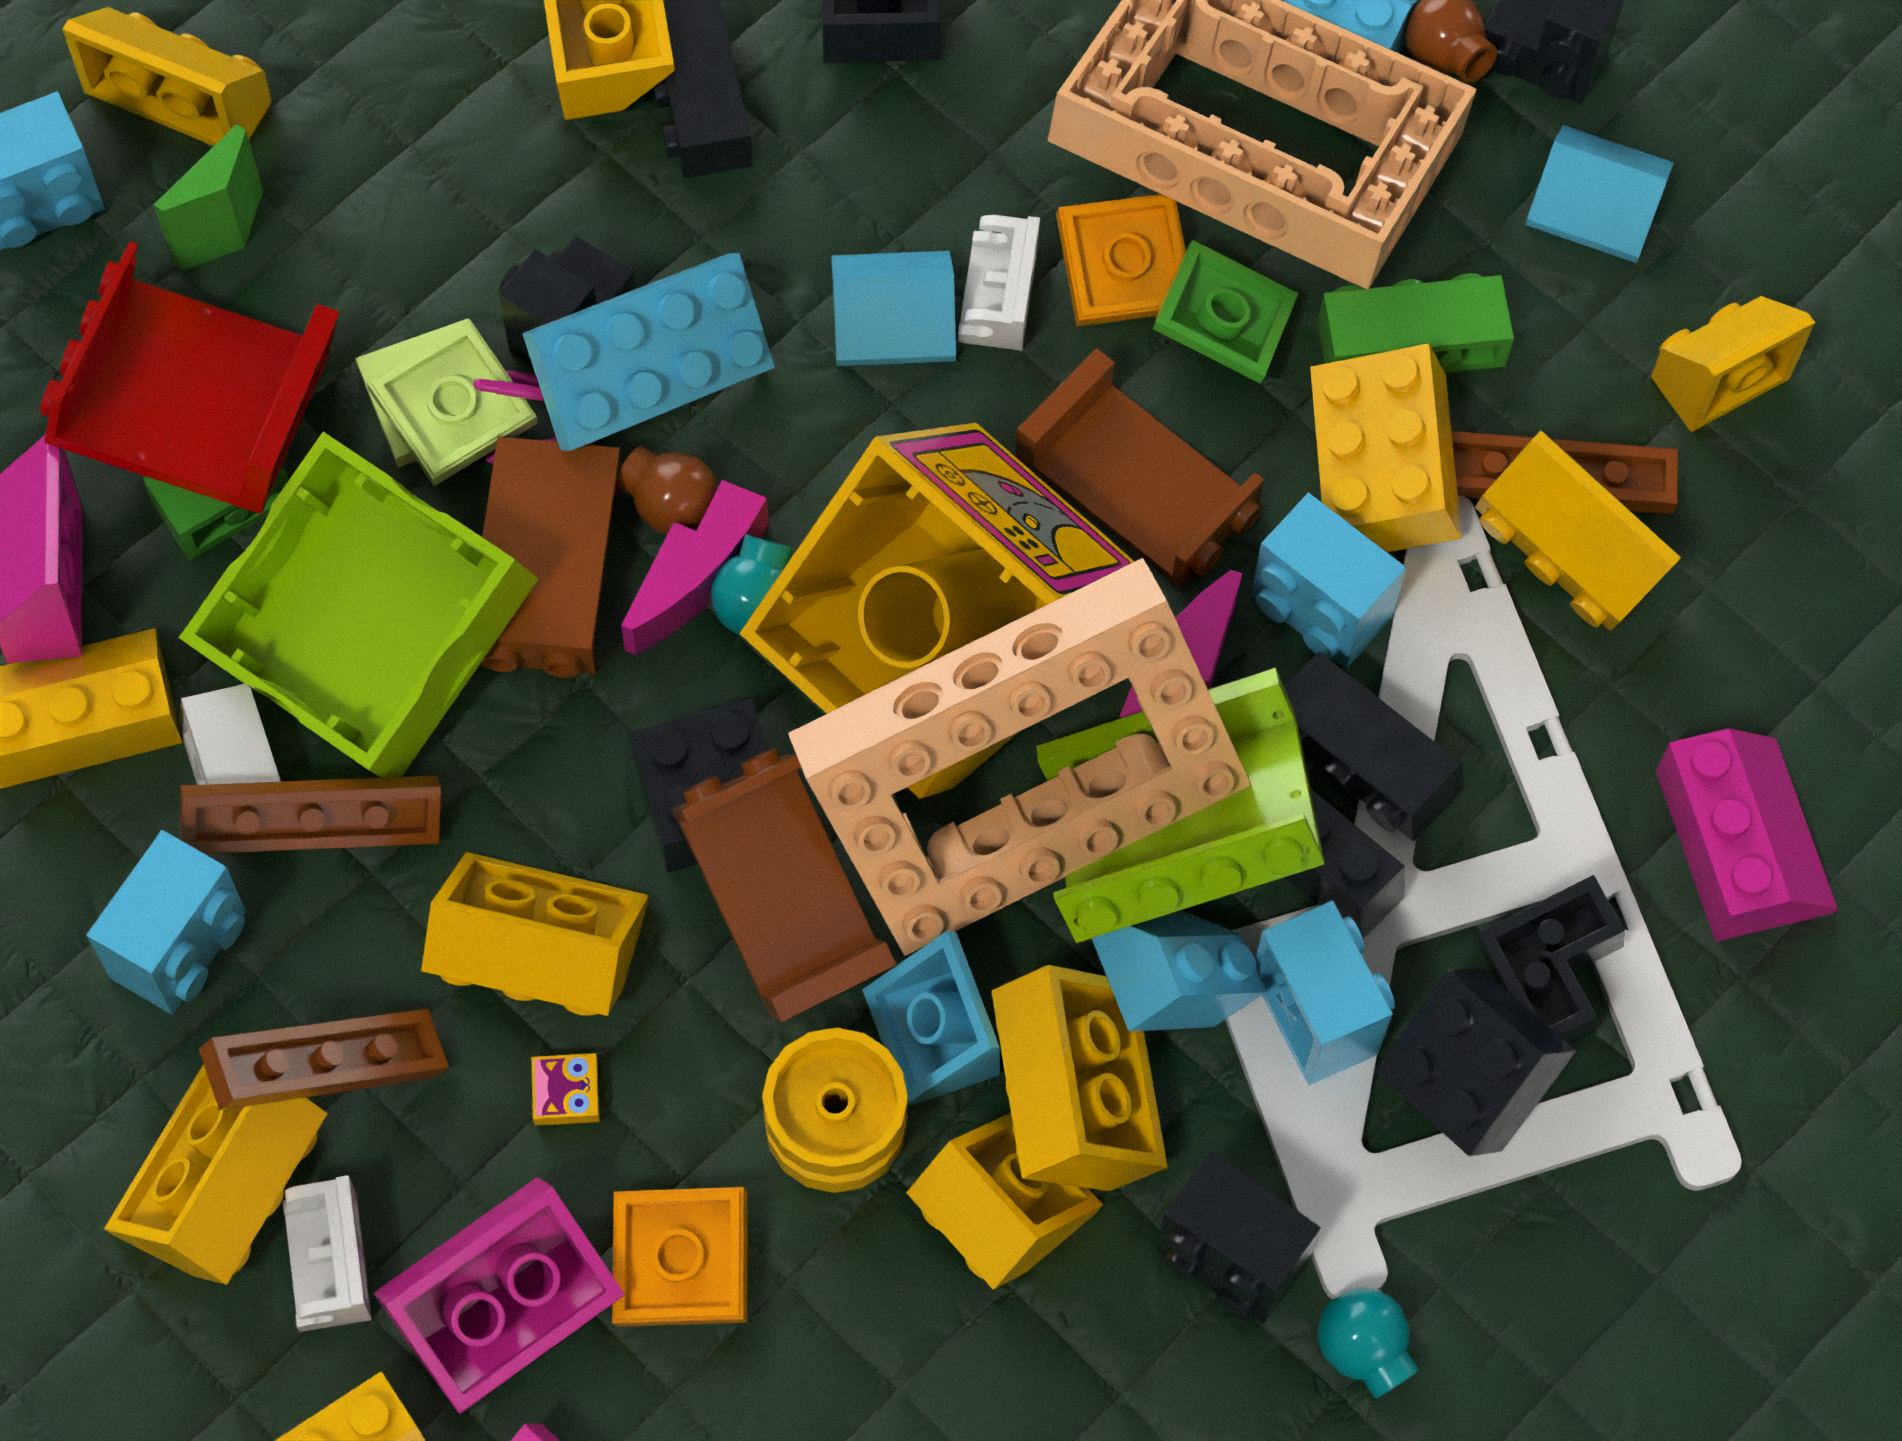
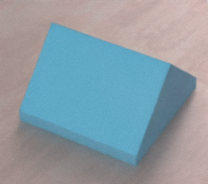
(1599, 193)
(894, 308)
(935, 1021)

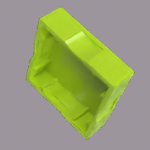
(359, 608)

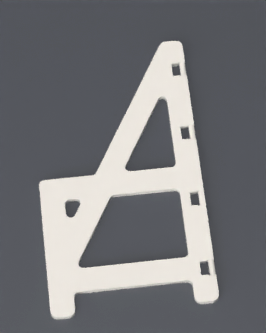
(1321, 1125)

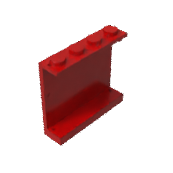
(184, 388)

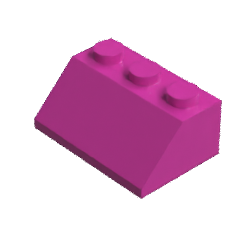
(40, 557)
(1743, 832)
(499, 1294)

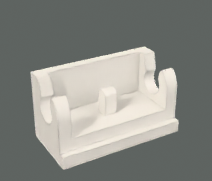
(999, 282)
(226, 738)
(326, 1254)

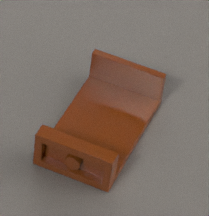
(1135, 474)
(555, 520)
(780, 885)

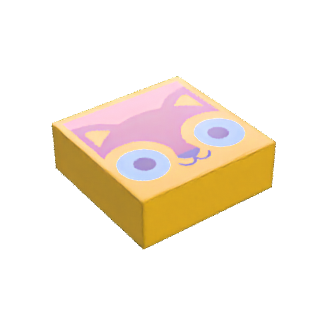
(565, 1089)

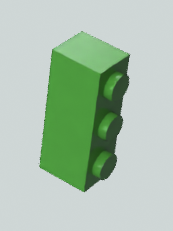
(1459, 318)

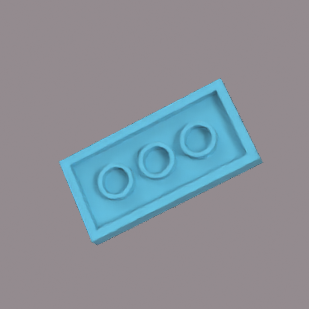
(648, 351)

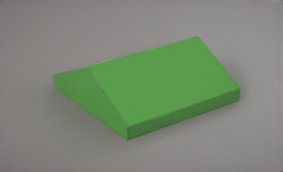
(212, 204)
(1225, 311)

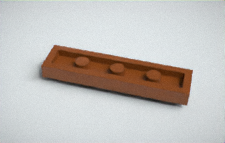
(1635, 475)
(310, 814)
(322, 1058)

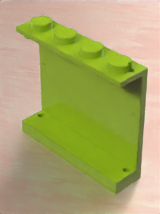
(1215, 851)

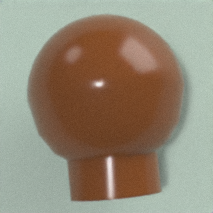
(1450, 38)
(667, 488)

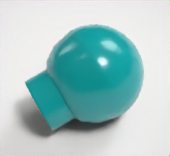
(746, 580)
(1367, 1339)

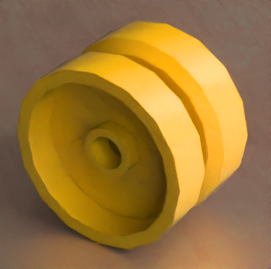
(829, 1072)

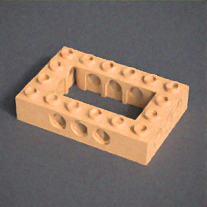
(1129, 127)
(989, 693)

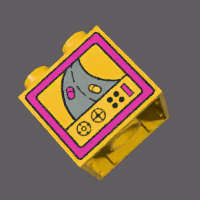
(918, 558)

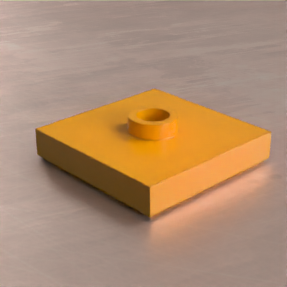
(1120, 256)
(680, 1256)

